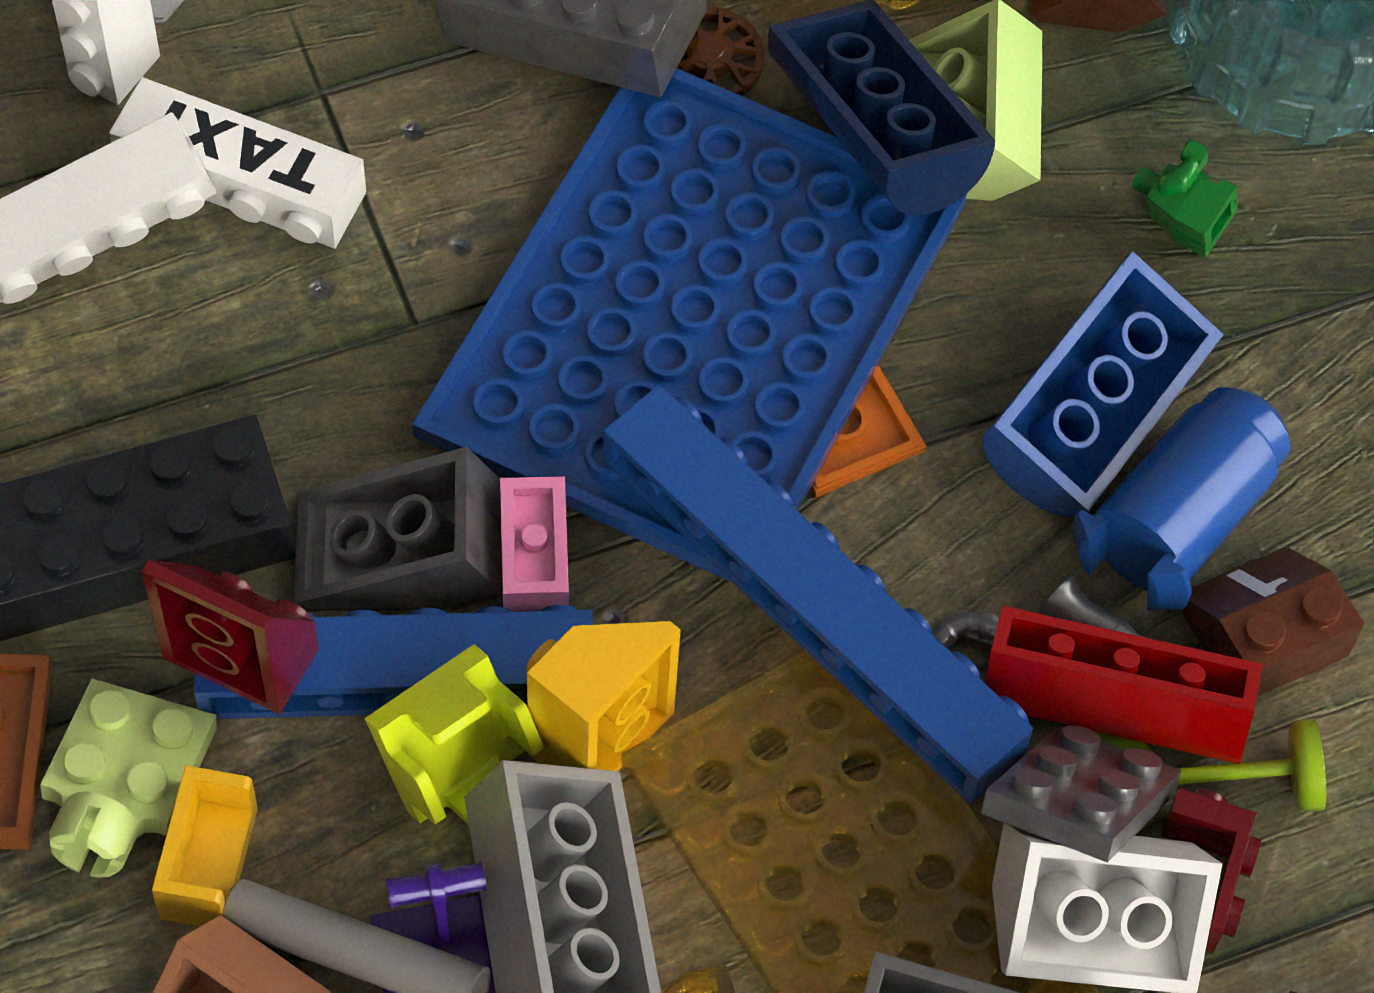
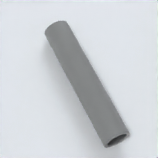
(350, 944)

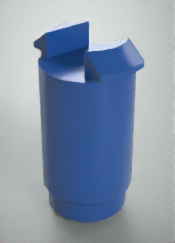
(1186, 495)

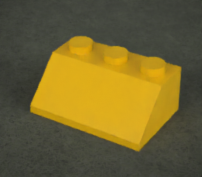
(602, 691)

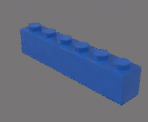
(376, 657)

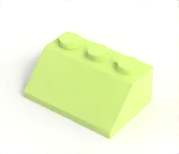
(996, 71)

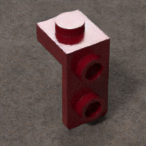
(1224, 830)

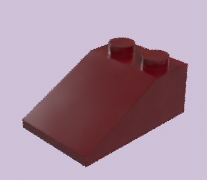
(230, 632)

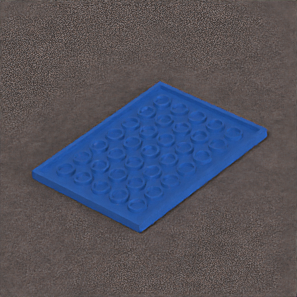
(696, 257)

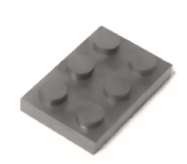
(1082, 792)

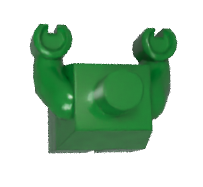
(1186, 201)

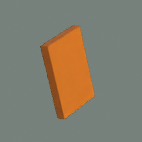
(871, 440)

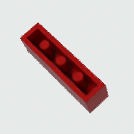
(1124, 684)

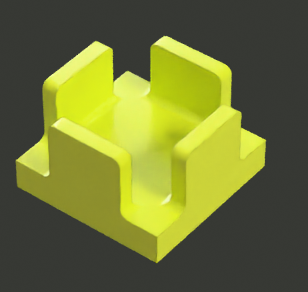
(451, 734)

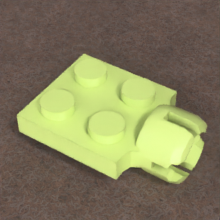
(120, 773)

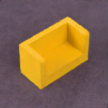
(204, 845)

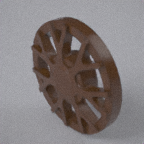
(711, 51)

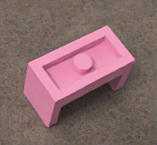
(534, 543)

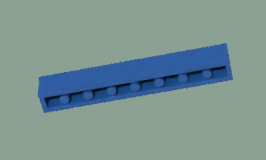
(817, 593)

